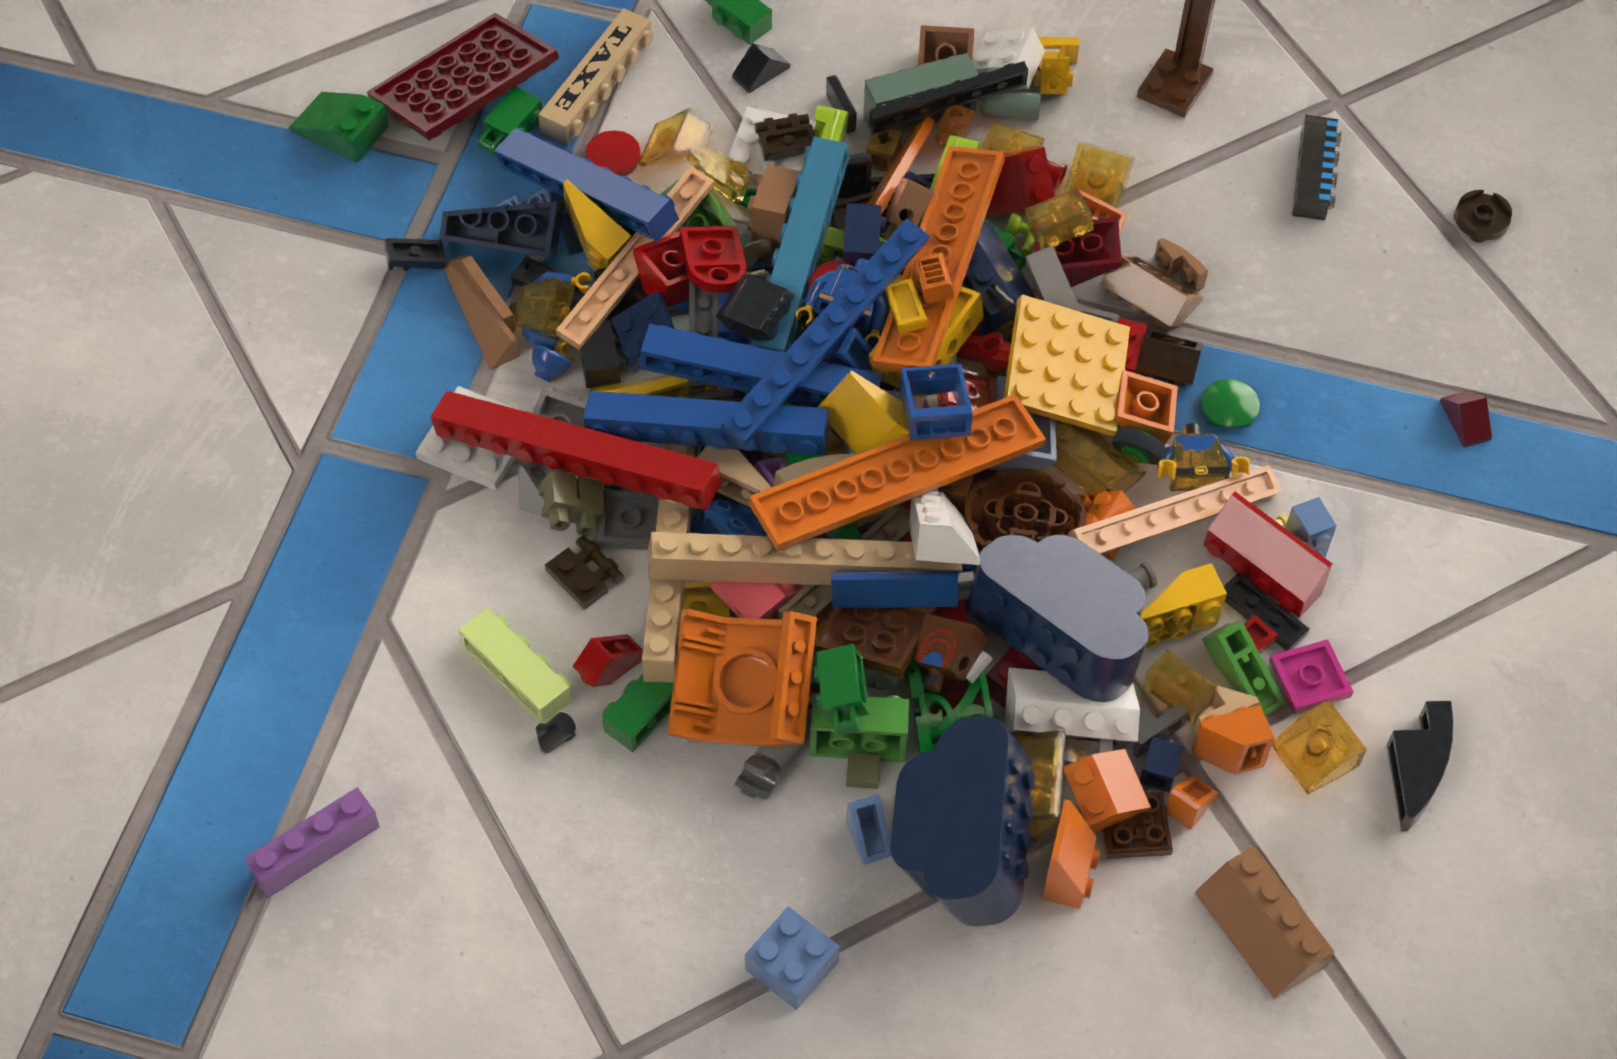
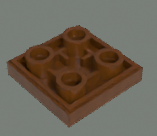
(1142, 834)

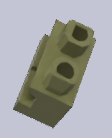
(571, 501)

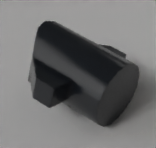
(555, 731)

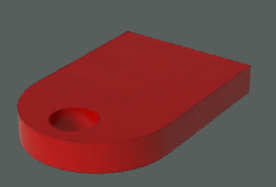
(711, 255)

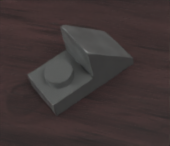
(1161, 726)

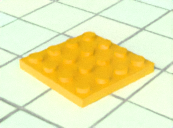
(1066, 364)

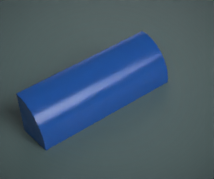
(894, 589)

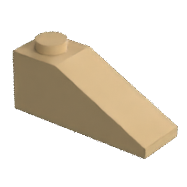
(737, 475)

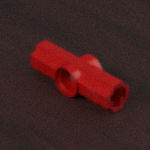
(987, 349)

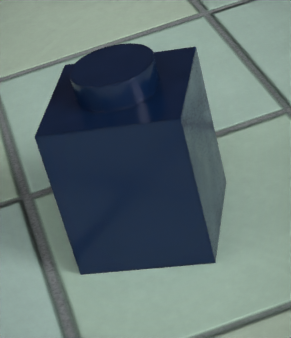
(1161, 764)

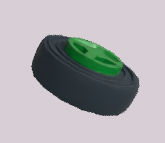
(1139, 446)

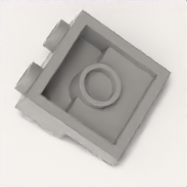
(559, 406)

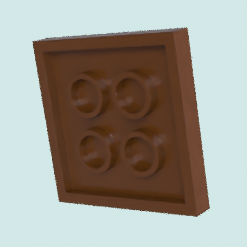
(881, 635)

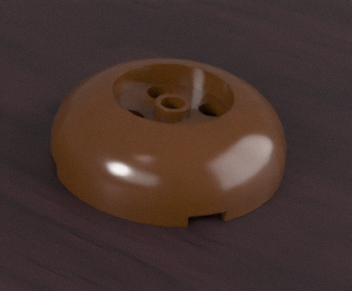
(1021, 504)

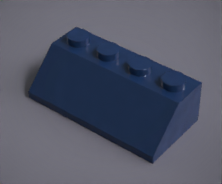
(991, 265)

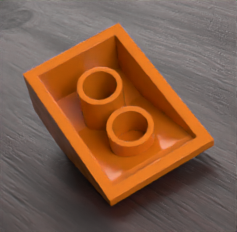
(1071, 860)

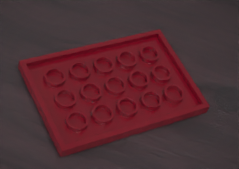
(463, 76)

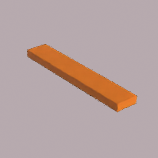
(901, 163)

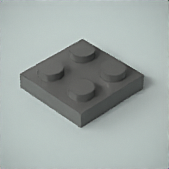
(627, 520)

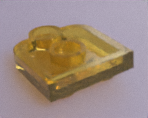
(729, 176)

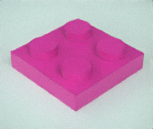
(1310, 676)

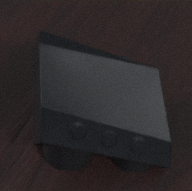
(755, 308)

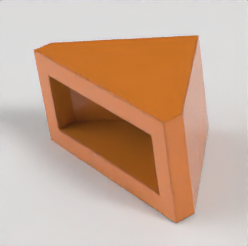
(1190, 801)

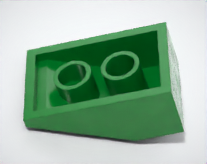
(342, 123)

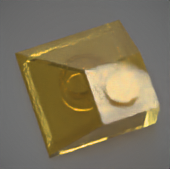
(674, 136)

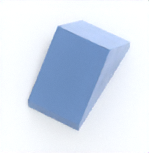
(868, 828)

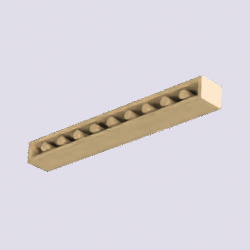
(757, 561)
(665, 595)

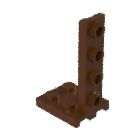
(1180, 75)

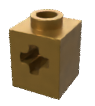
(885, 144)

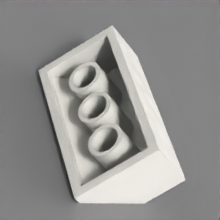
(940, 531)
(1043, 704)

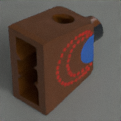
(947, 650)

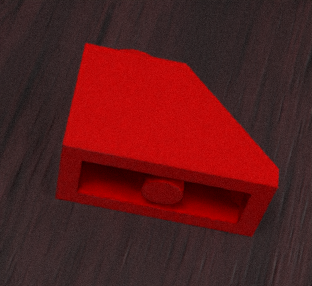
(607, 659)

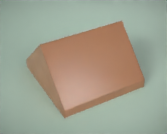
(943, 42)

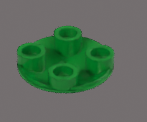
(1230, 404)

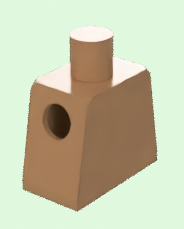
(907, 196)

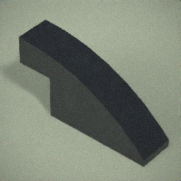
(1420, 760)

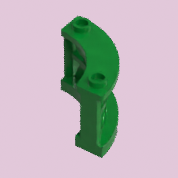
(931, 726)

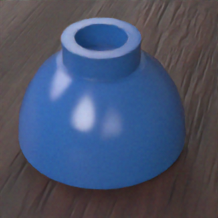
(548, 363)

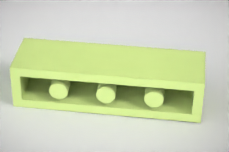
(516, 665)

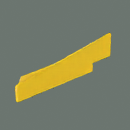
(656, 386)

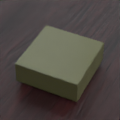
(863, 771)

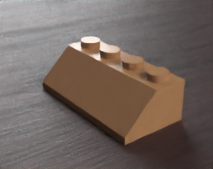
(1265, 922)

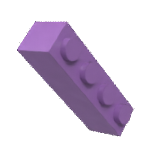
(312, 842)

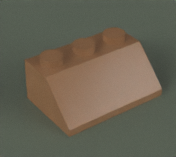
(1151, 291)

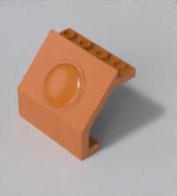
(742, 679)

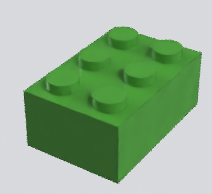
(881, 732)

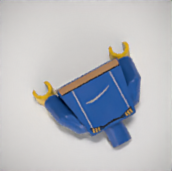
(829, 286)

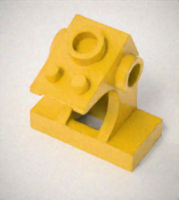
(1053, 71)

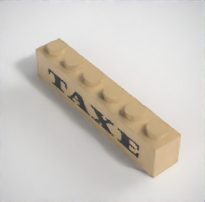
(595, 76)

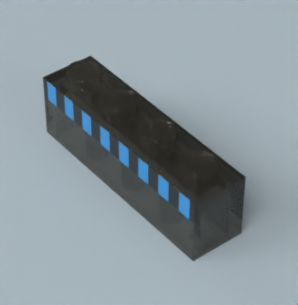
(1315, 167)

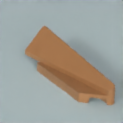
(484, 310)

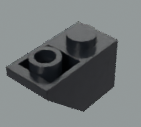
(600, 359)

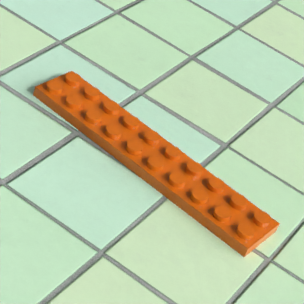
(954, 225)
(892, 474)

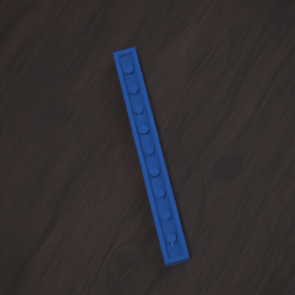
(824, 332)

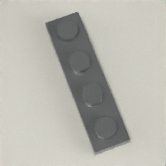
(702, 316)

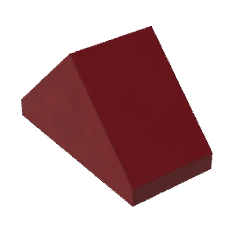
(1469, 417)

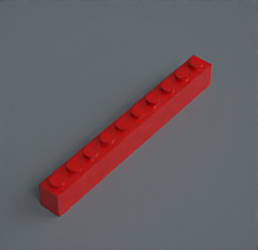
(577, 450)

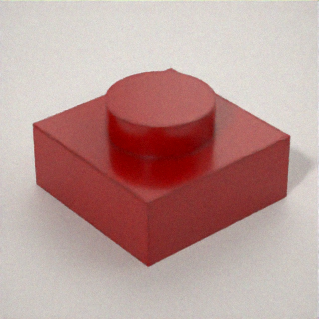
(1260, 633)

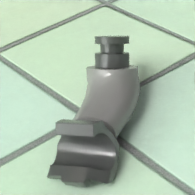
(762, 770)

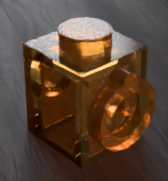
(955, 121)

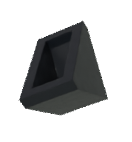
(758, 67)

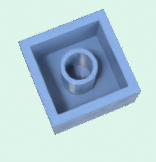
(792, 957)

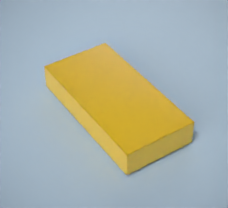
(906, 306)

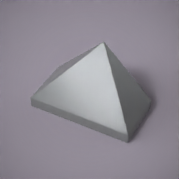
(529, 478)

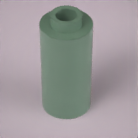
(1012, 105)

